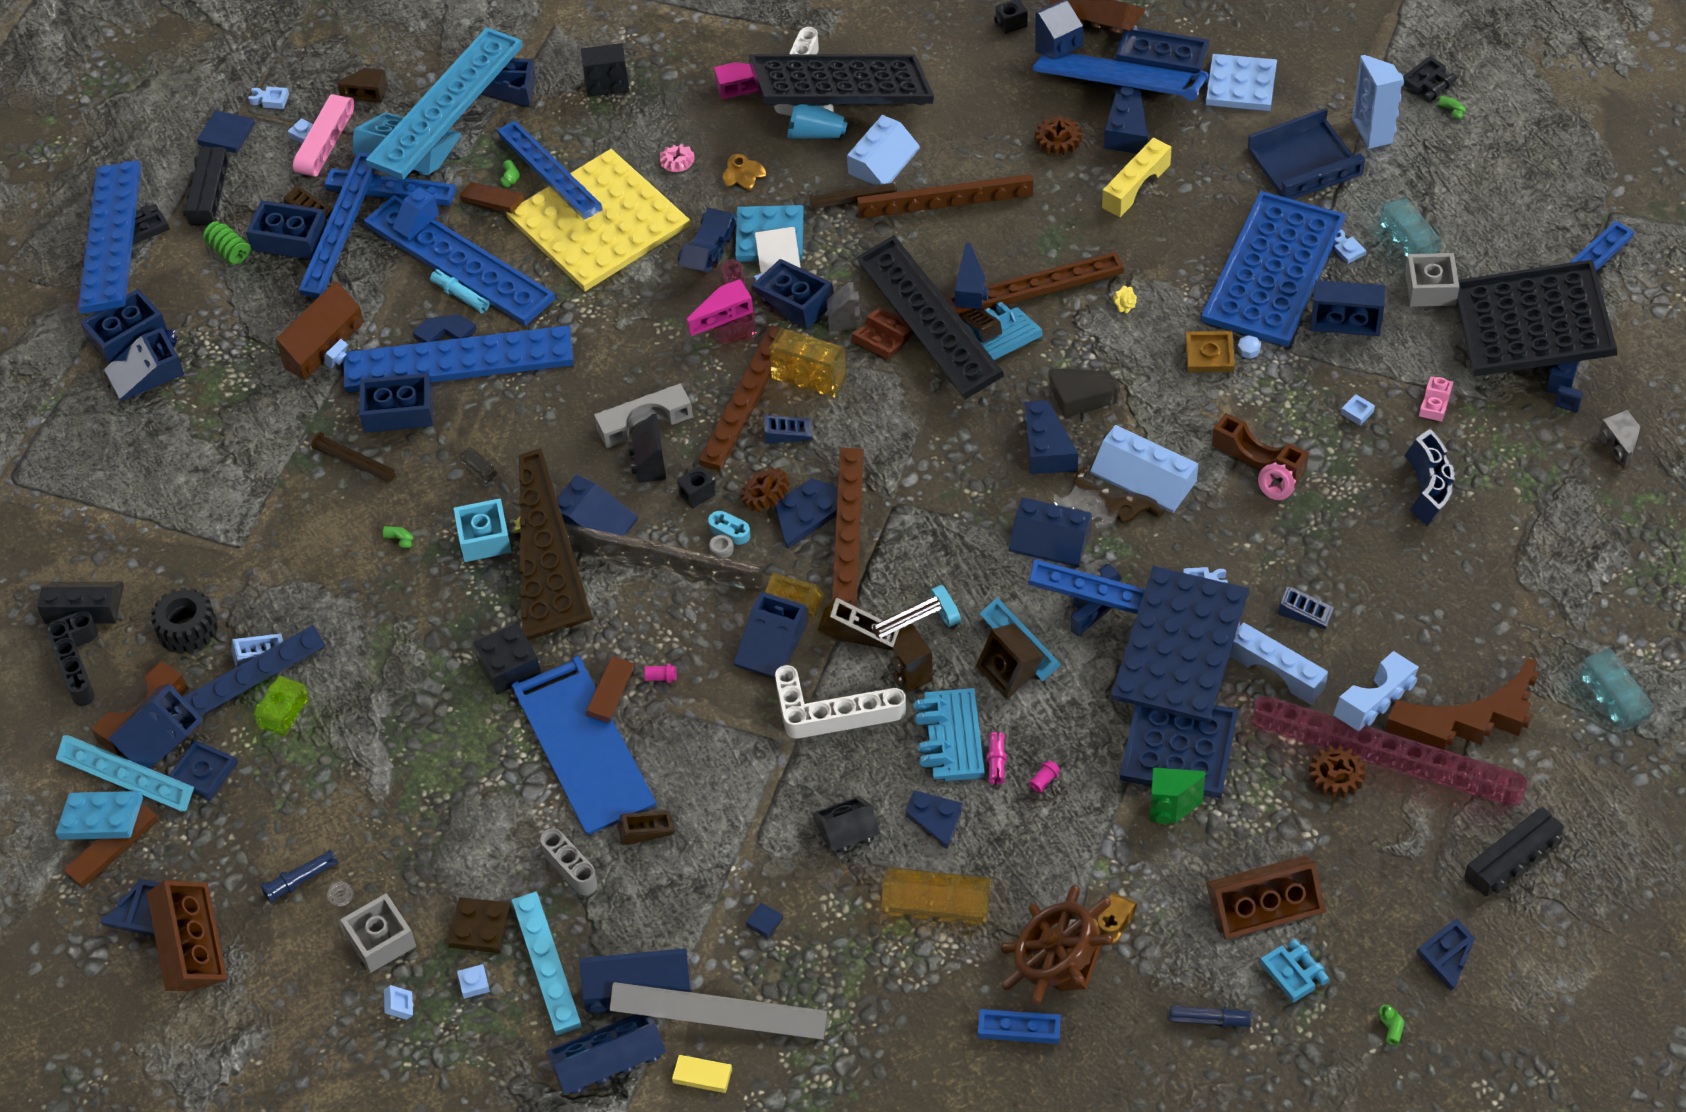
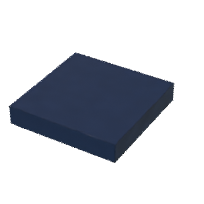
(226, 131)
(204, 769)

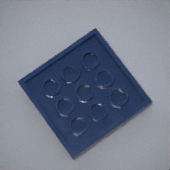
(1179, 743)

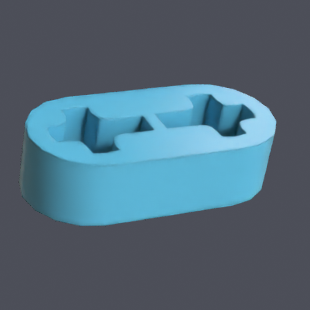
(730, 526)
(949, 610)

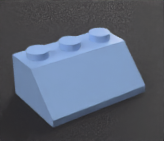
(882, 152)

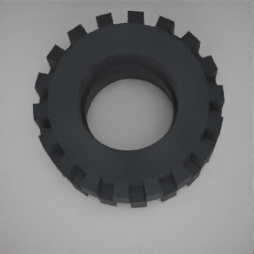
(186, 635)

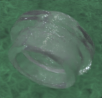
(340, 888)

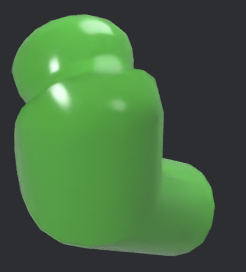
(1452, 104)
(511, 174)
(399, 533)
(1393, 1022)

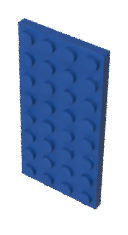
(1273, 268)

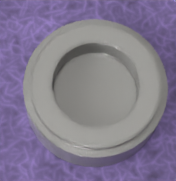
(721, 546)

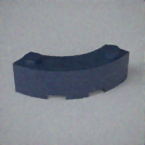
(708, 244)
(1434, 475)

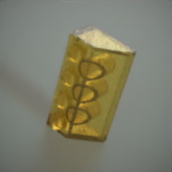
(936, 895)

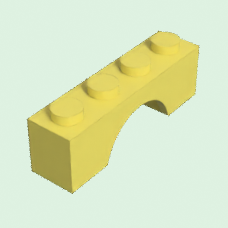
(1121, 191)

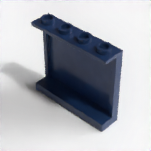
(1304, 155)

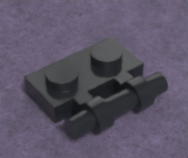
(1425, 74)
(149, 223)

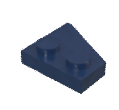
(935, 815)
(1447, 952)

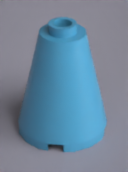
(815, 123)

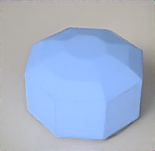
(1249, 347)

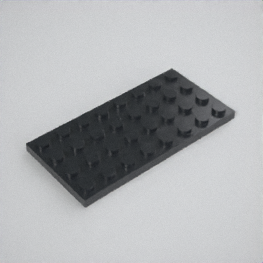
(840, 79)

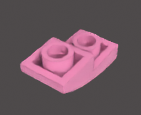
(1436, 398)

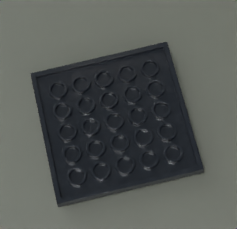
(1535, 318)

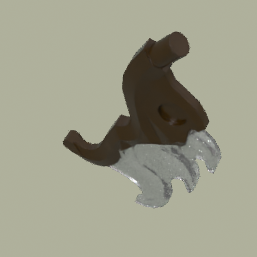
(1105, 506)

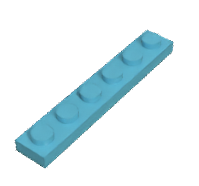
(124, 773)
(546, 964)

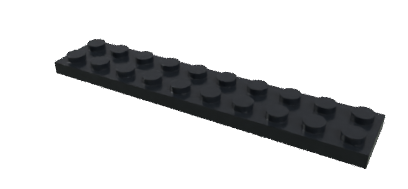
(930, 317)

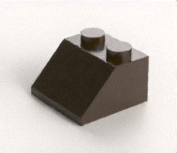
(911, 659)
(1009, 659)

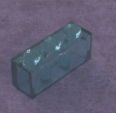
(1409, 228)
(1616, 688)

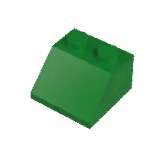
(1175, 794)

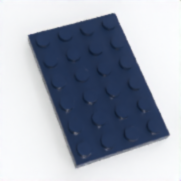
(1180, 644)

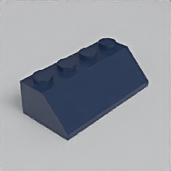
(652, 969)
(605, 1052)

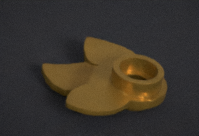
(742, 174)

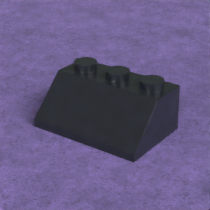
(67, 598)

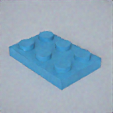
(99, 815)

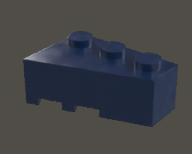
(514, 82)
(1126, 123)
(1047, 440)

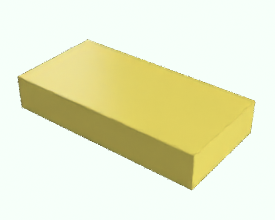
(702, 1073)

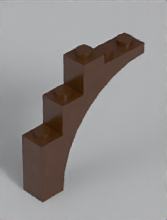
(1471, 721)

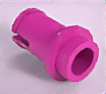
(660, 673)
(1044, 776)

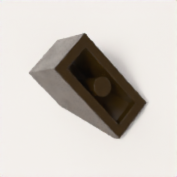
(364, 85)

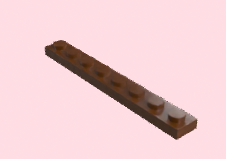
(945, 196)
(1048, 281)
(740, 406)
(848, 525)

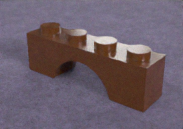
(1235, 439)
(158, 676)

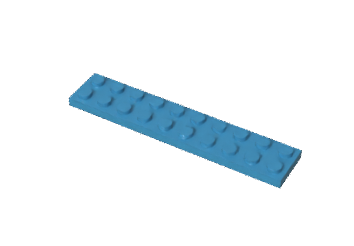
(444, 103)

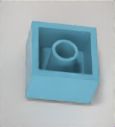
(482, 530)

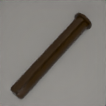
(849, 196)
(352, 457)

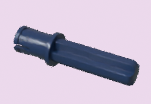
(1210, 1016)

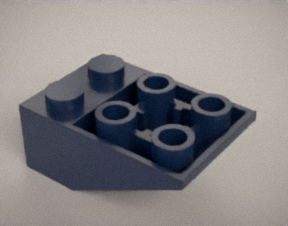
(144, 365)
(771, 634)
(156, 727)

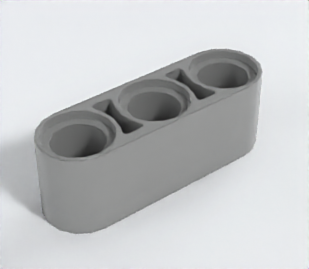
(572, 871)

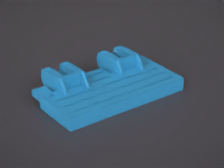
(1016, 331)
(954, 735)

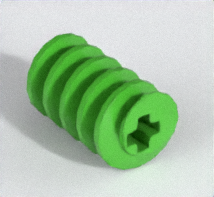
(226, 243)

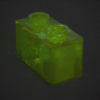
(281, 705)

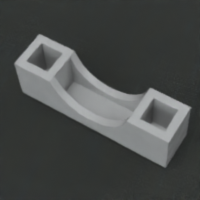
(669, 404)

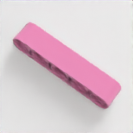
(323, 135)

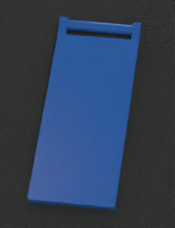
(1123, 74)
(583, 751)

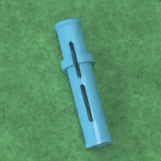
(453, 287)

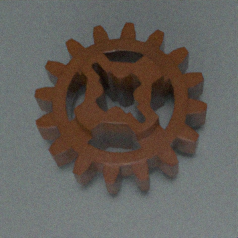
(1058, 135)
(765, 489)
(1338, 770)

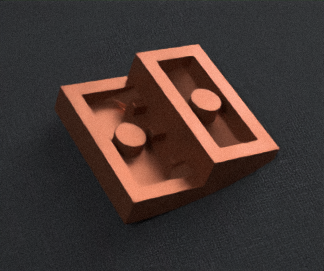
(882, 333)

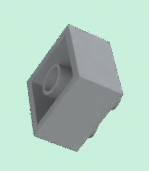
(1432, 279)
(378, 932)

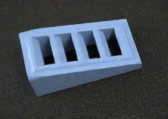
(246, 644)

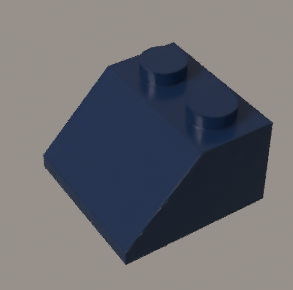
(1057, 30)

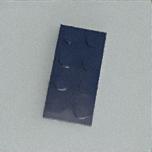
(1162, 50)

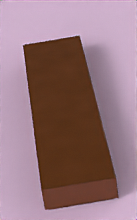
(104, 851)

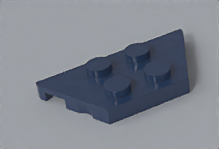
(806, 510)
(133, 910)

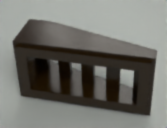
(298, 196)
(983, 324)
(640, 835)

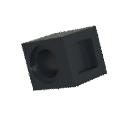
(1011, 16)
(696, 487)

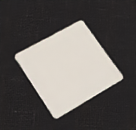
(777, 245)

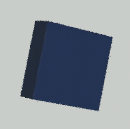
(1568, 398)
(764, 920)

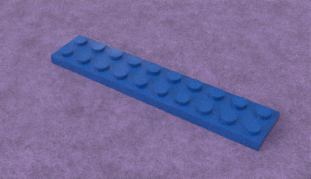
(110, 237)
(471, 265)
(463, 356)

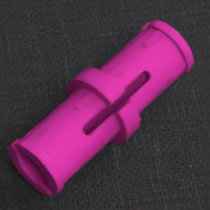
(996, 758)

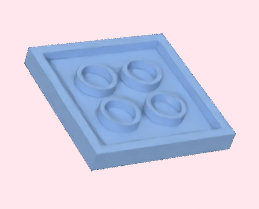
(1241, 82)

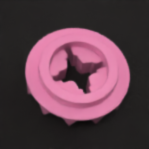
(682, 162)
(1276, 491)

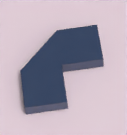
(434, 328)

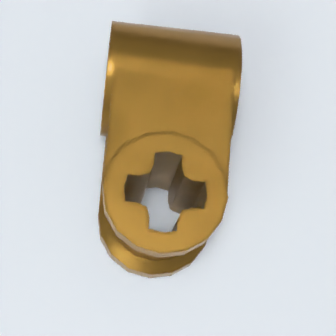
(1116, 916)

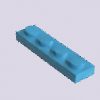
(998, 615)

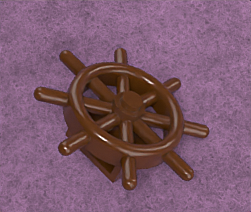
(1066, 950)

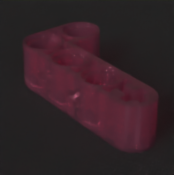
(742, 327)

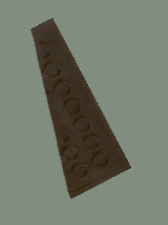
(549, 573)

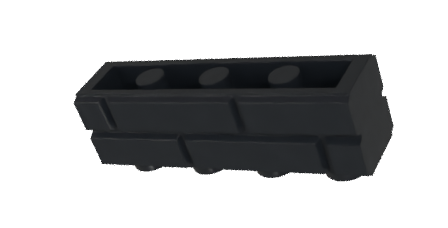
(206, 186)
(1514, 852)

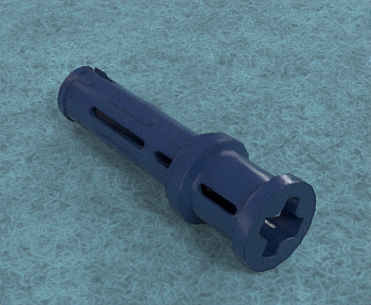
(288, 881)

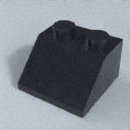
(647, 451)
(847, 824)

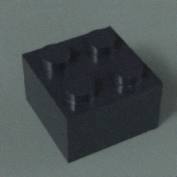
(605, 70)
(506, 658)

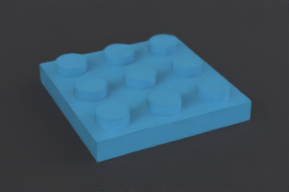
(765, 218)

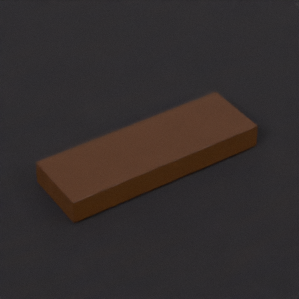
(491, 197)
(610, 689)

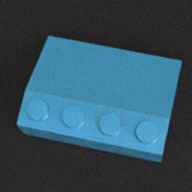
(373, 132)

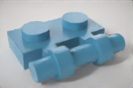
(1289, 975)

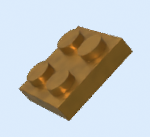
(1209, 351)

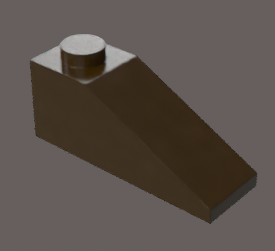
(853, 625)

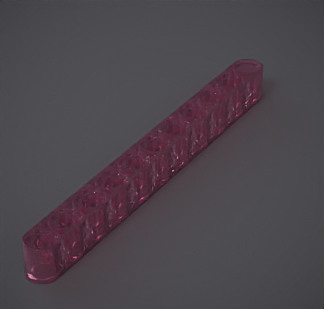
(1401, 750)

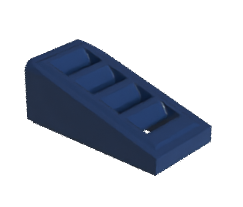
(774, 424)
(1294, 612)

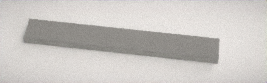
(718, 1010)

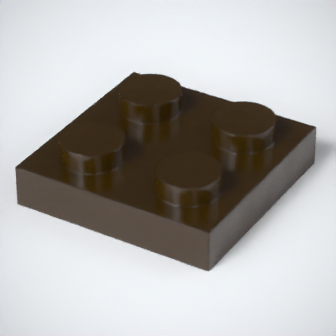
(479, 925)

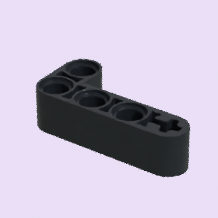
(65, 638)

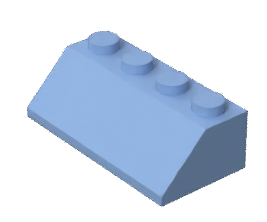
(1377, 101)
(1144, 468)

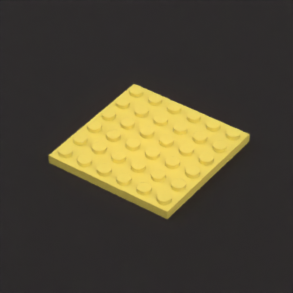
(592, 249)

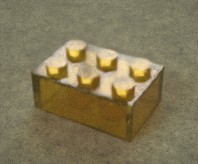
(808, 362)

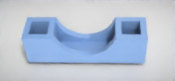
(1301, 675)
(1362, 705)

